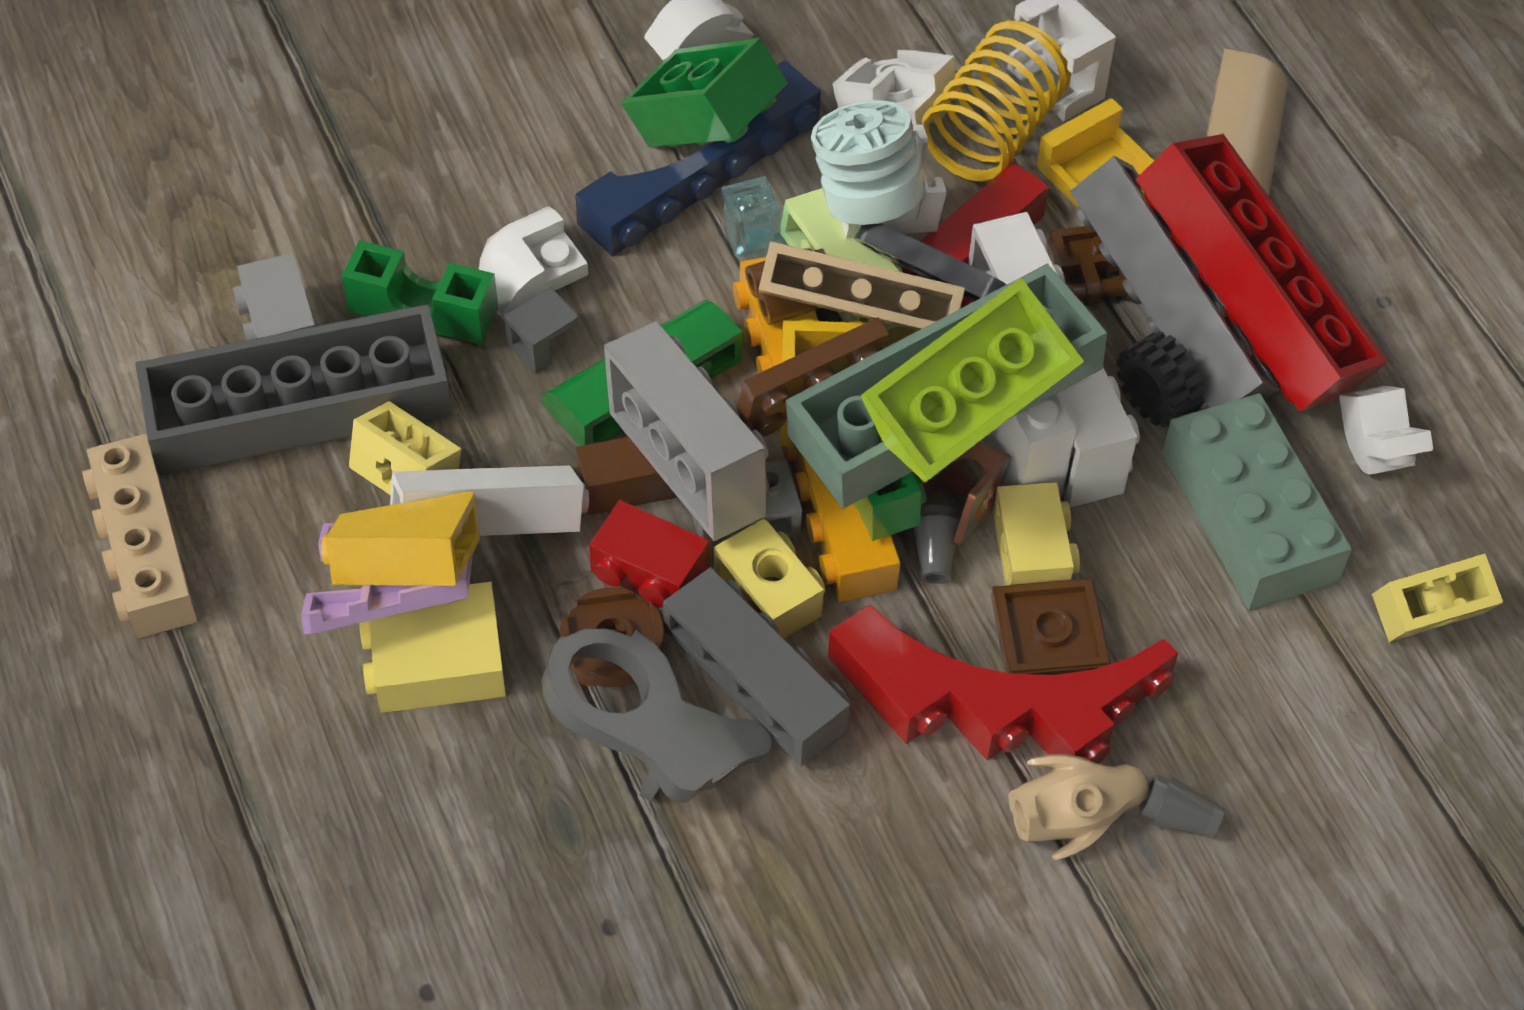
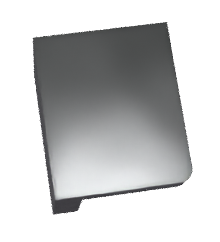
(537, 323)

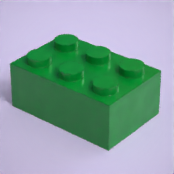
(705, 93)

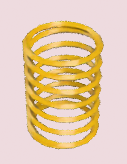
(1045, 102)

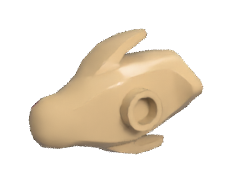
(1074, 800)

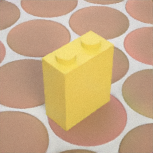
(435, 654)

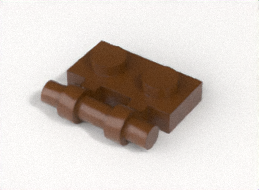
(1079, 255)

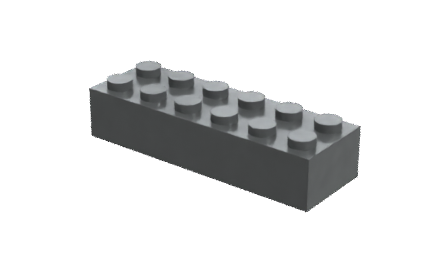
(289, 388)

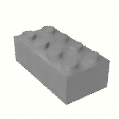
(687, 430)

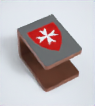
(979, 494)

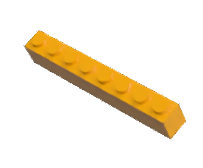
(849, 555)

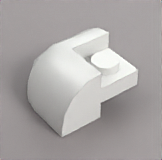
(909, 80)
(531, 258)

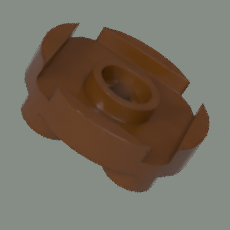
(616, 610)

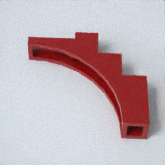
(992, 708)

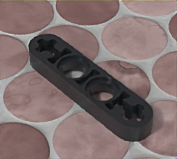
(926, 260)

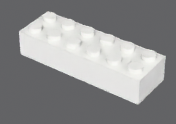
(1104, 432)

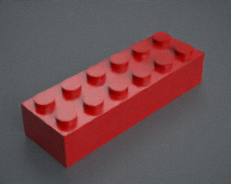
(1260, 271)

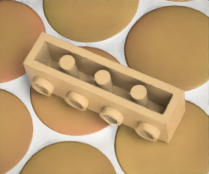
(140, 537)

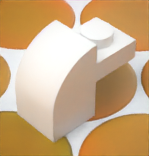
(695, 24)
(1380, 429)

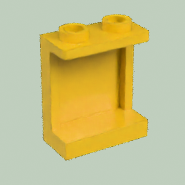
(1085, 144)

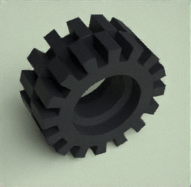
(1160, 378)

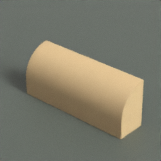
(1250, 110)
(856, 288)

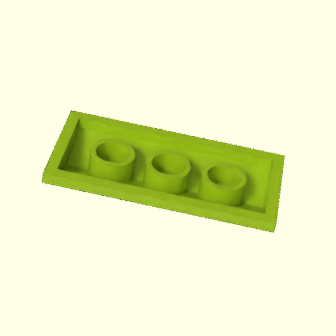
(970, 380)

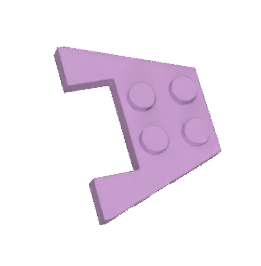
(348, 607)

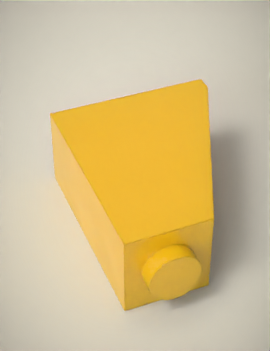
(404, 543)

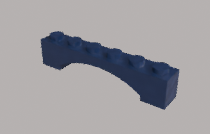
(627, 207)

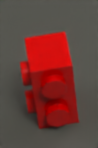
(646, 554)

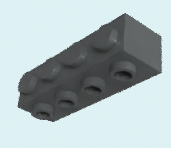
(757, 665)

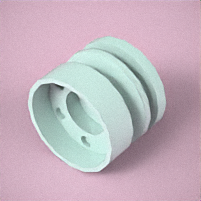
(868, 162)

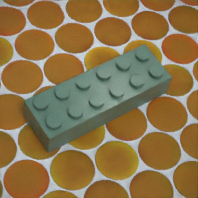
(837, 431)

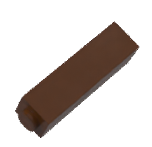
(618, 472)

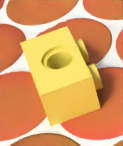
(765, 553)

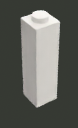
(506, 498)

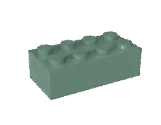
(1255, 501)

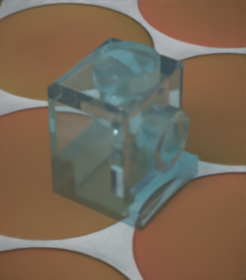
(751, 216)

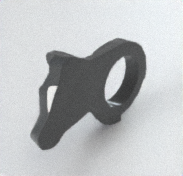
(678, 742)

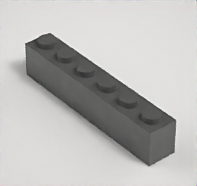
(1169, 284)

